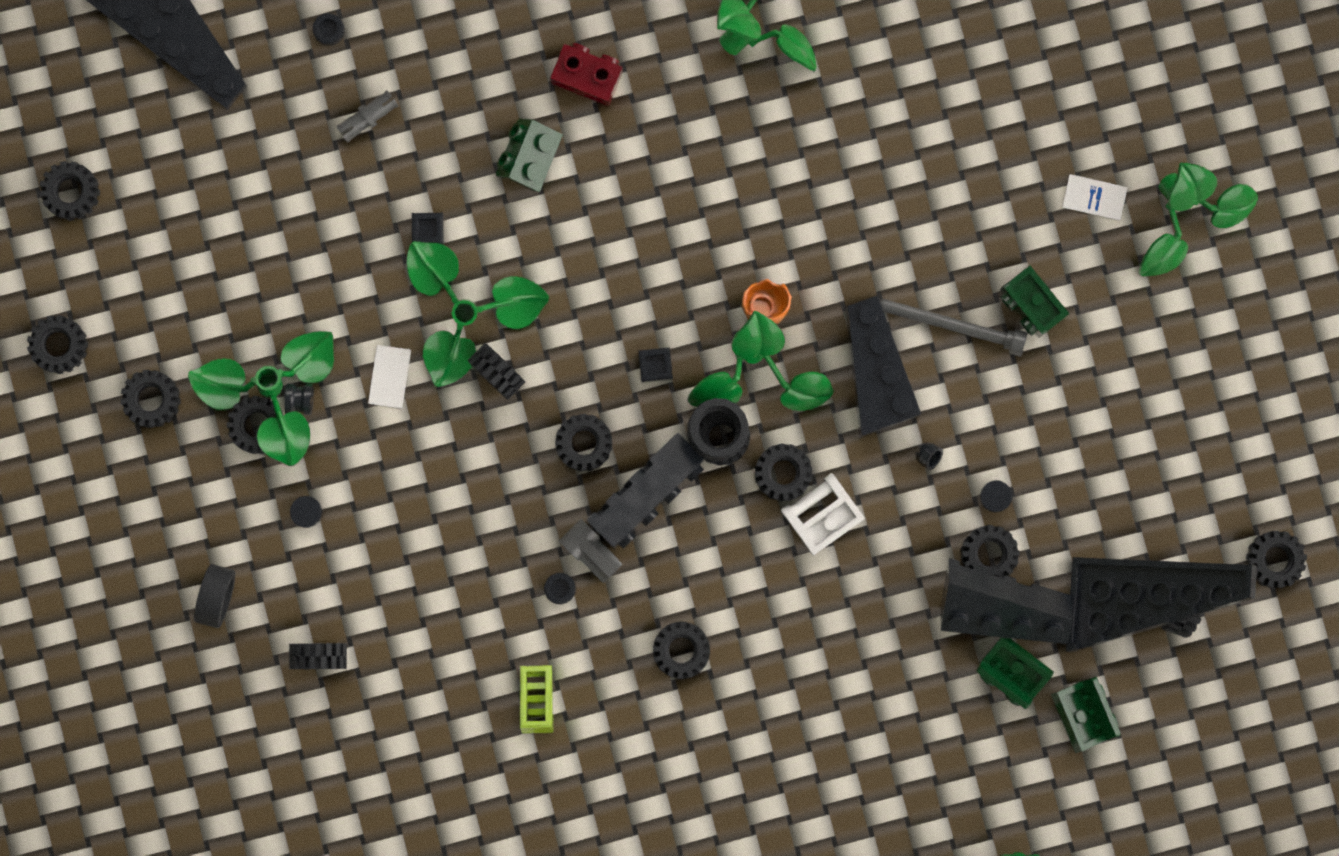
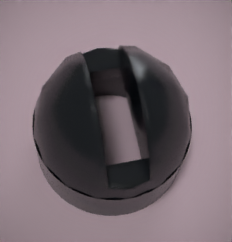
(929, 455)

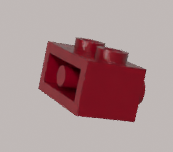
(587, 74)

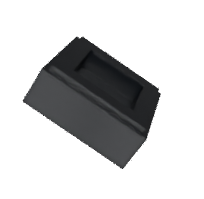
(428, 227)
(655, 364)

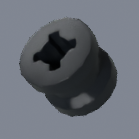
(299, 398)

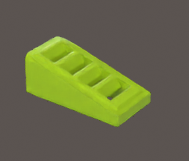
(525, 699)

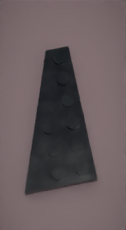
(180, 39)
(1138, 595)

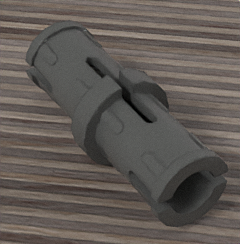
(367, 116)

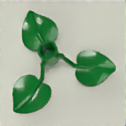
(744, 29)
(1182, 191)
(752, 343)
(447, 354)
(282, 437)

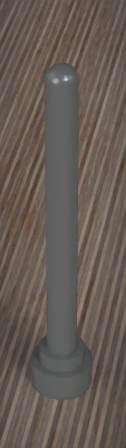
(1012, 340)

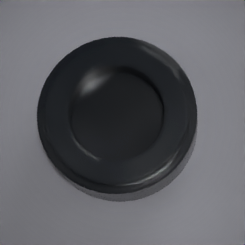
(328, 29)
(996, 496)
(306, 512)
(559, 588)

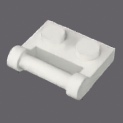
(828, 523)

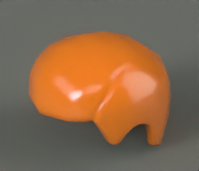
(768, 299)

